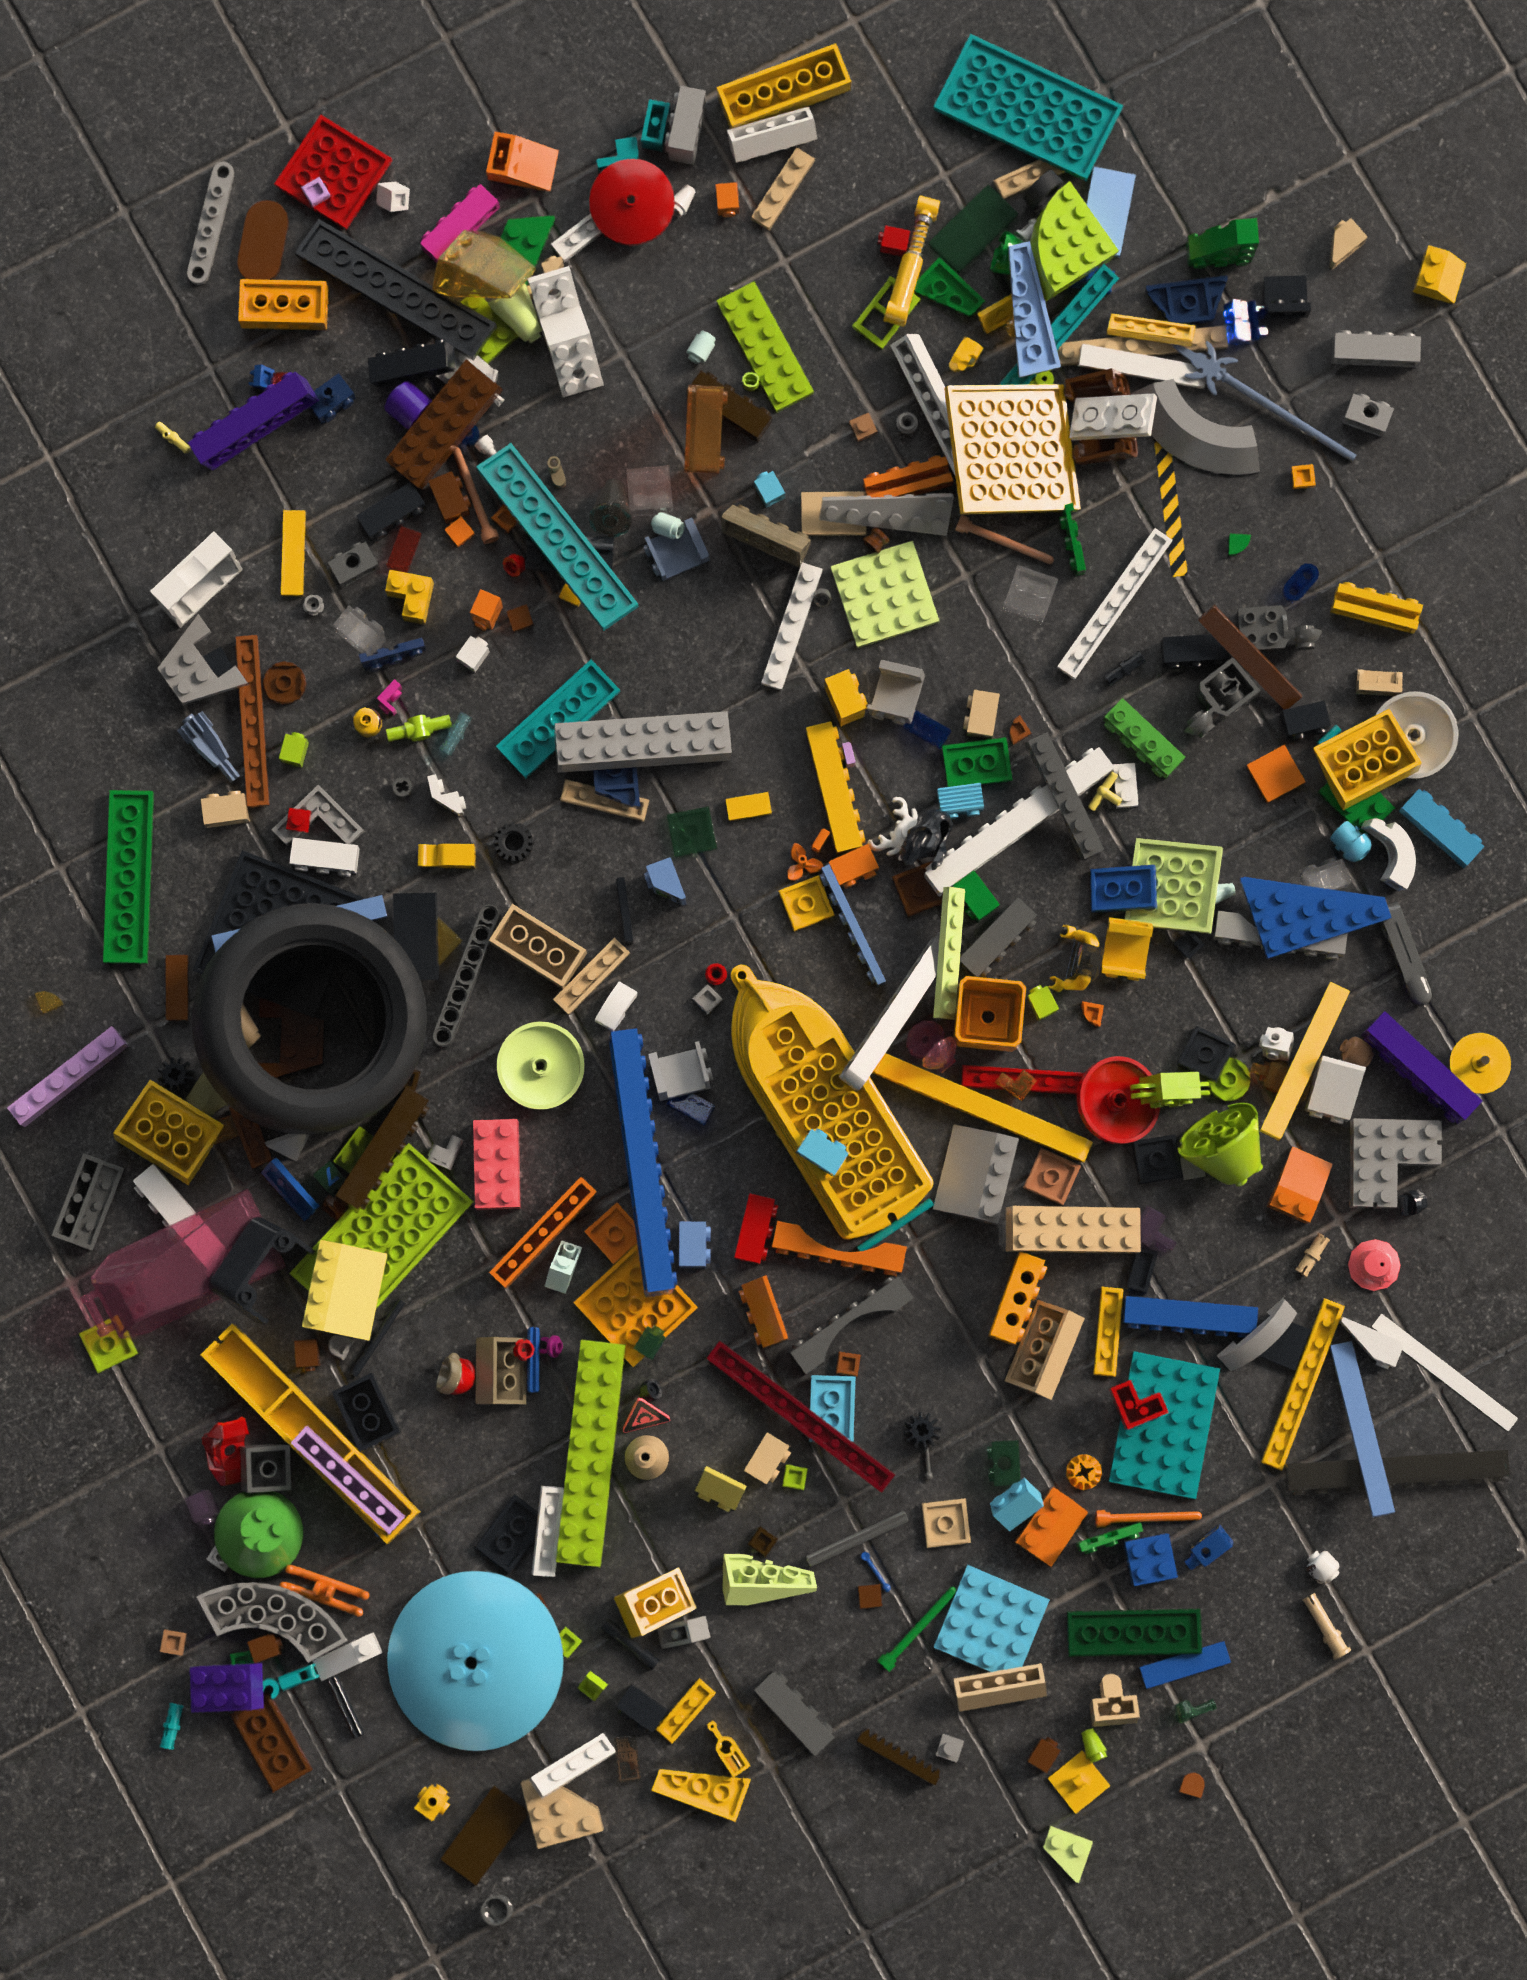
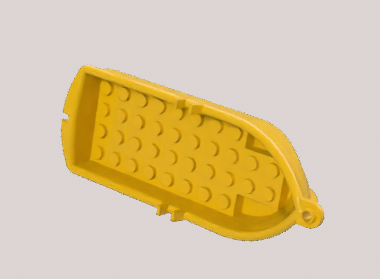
(792, 1066)

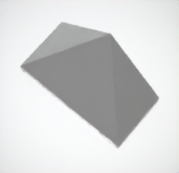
(288, 1145)

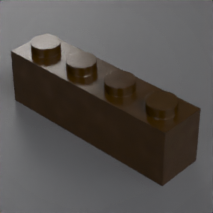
(739, 410)

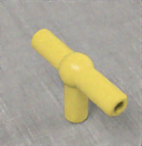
(172, 437)
(1104, 792)

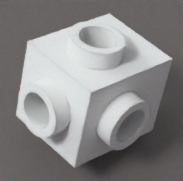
(1277, 1044)

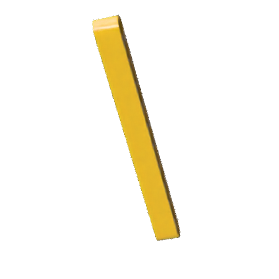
(983, 1107)

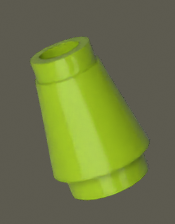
(1093, 1746)

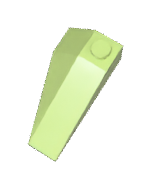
(757, 1582)

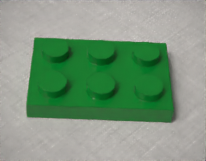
(977, 762)
(1372, 807)

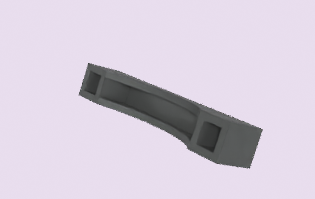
(1074, 815)
(889, 1298)

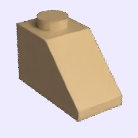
(1345, 241)

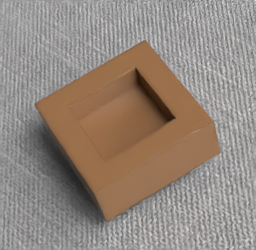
(863, 427)
(173, 1642)

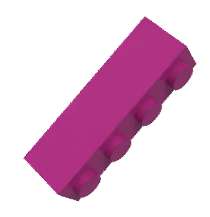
(465, 215)

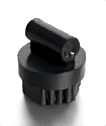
(1412, 1202)

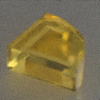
(48, 1001)

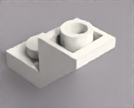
(450, 801)

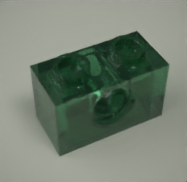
(1006, 1449)

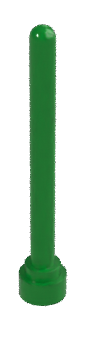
(889, 1659)

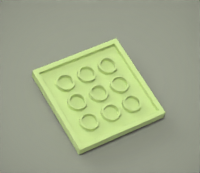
(885, 594)
(1185, 884)

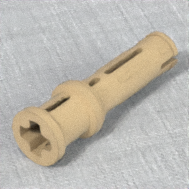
(1331, 1636)

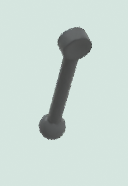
(928, 1475)

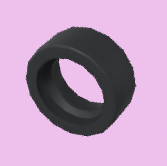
(1042, 190)

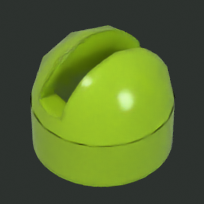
(752, 379)

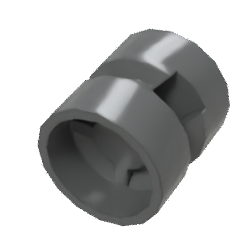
(497, 1910)

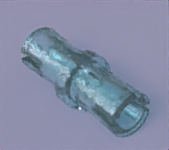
(455, 733)

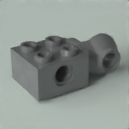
(1268, 630)
(1222, 696)

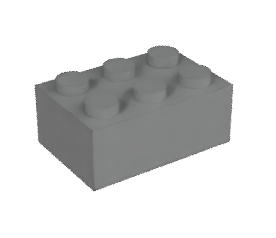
(685, 125)

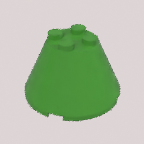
(258, 1533)

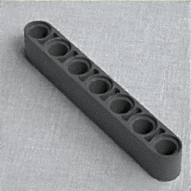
(466, 987)

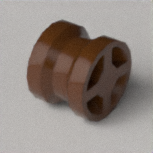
(876, 540)

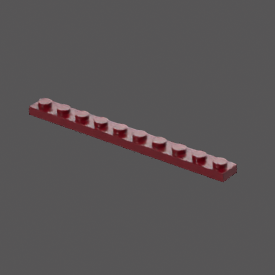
(801, 1416)

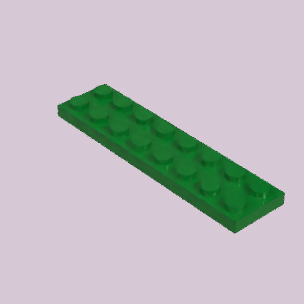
(128, 877)

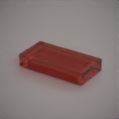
(404, 550)

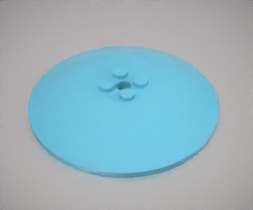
(514, 1651)

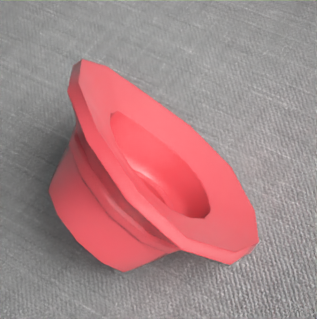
(1366, 1267)

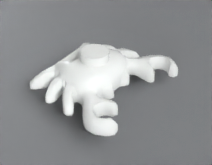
(900, 832)

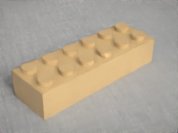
(1073, 1229)

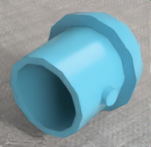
(1351, 842)

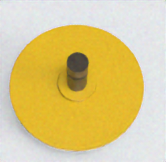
(1480, 1062)

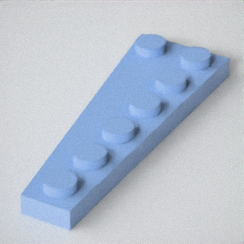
(1032, 326)

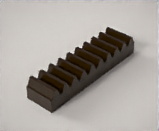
(899, 1758)

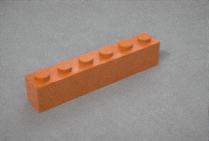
(543, 1232)

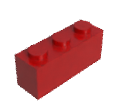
(756, 1229)

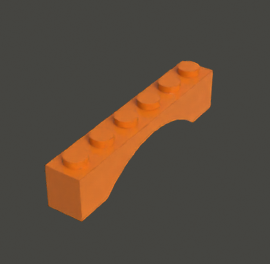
(885, 1257)

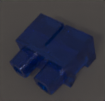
(1243, 322)

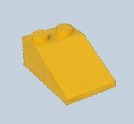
(655, 1603)

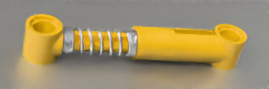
(911, 263)

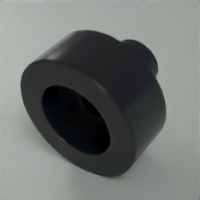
(650, 1390)

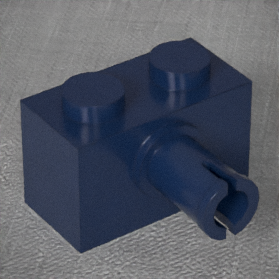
(332, 398)

